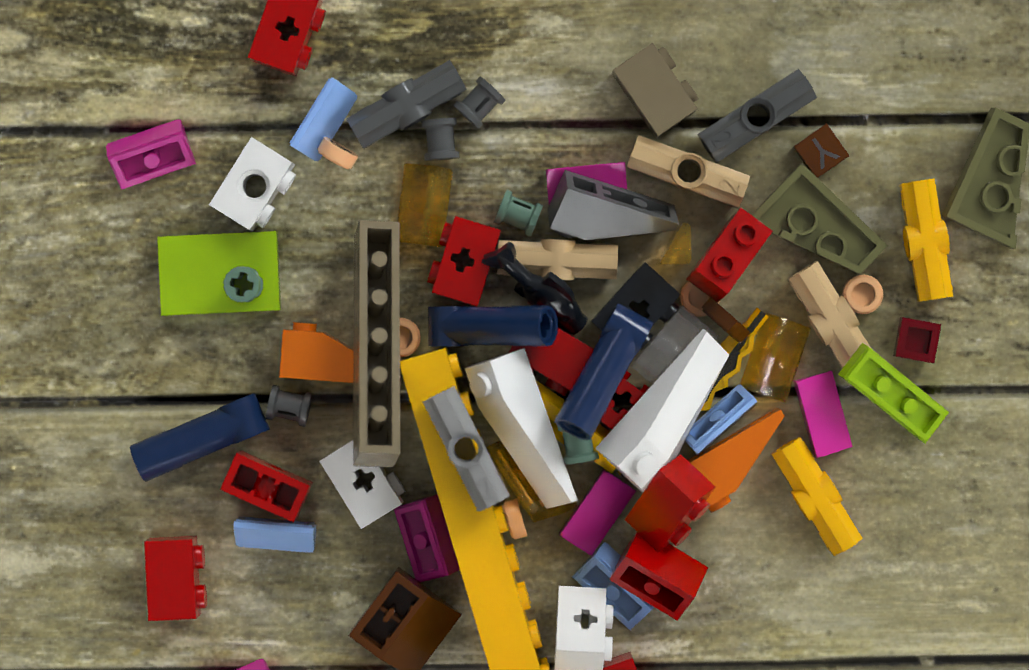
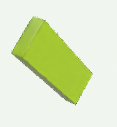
(893, 393)

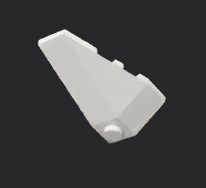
(516, 412)
(665, 414)

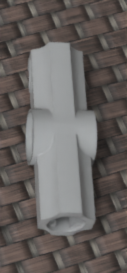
(478, 473)

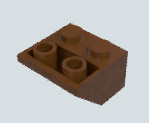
(404, 623)

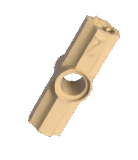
(713, 179)
(566, 258)
(828, 312)

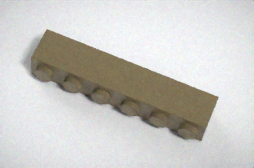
(376, 344)

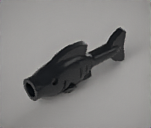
(540, 290)

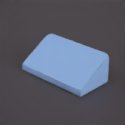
(323, 118)
(720, 418)
(275, 534)
(596, 574)

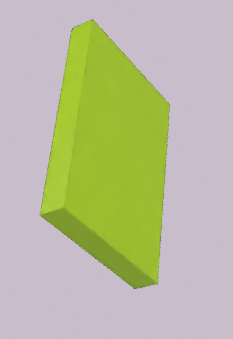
(195, 270)

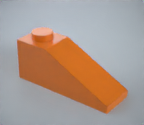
(315, 355)
(731, 458)

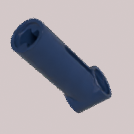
(491, 326)
(603, 372)
(199, 437)

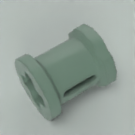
(518, 213)
(234, 292)
(577, 449)

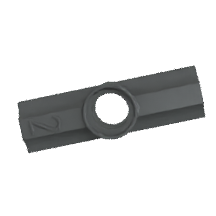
(778, 102)
(406, 104)

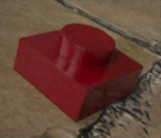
(917, 340)

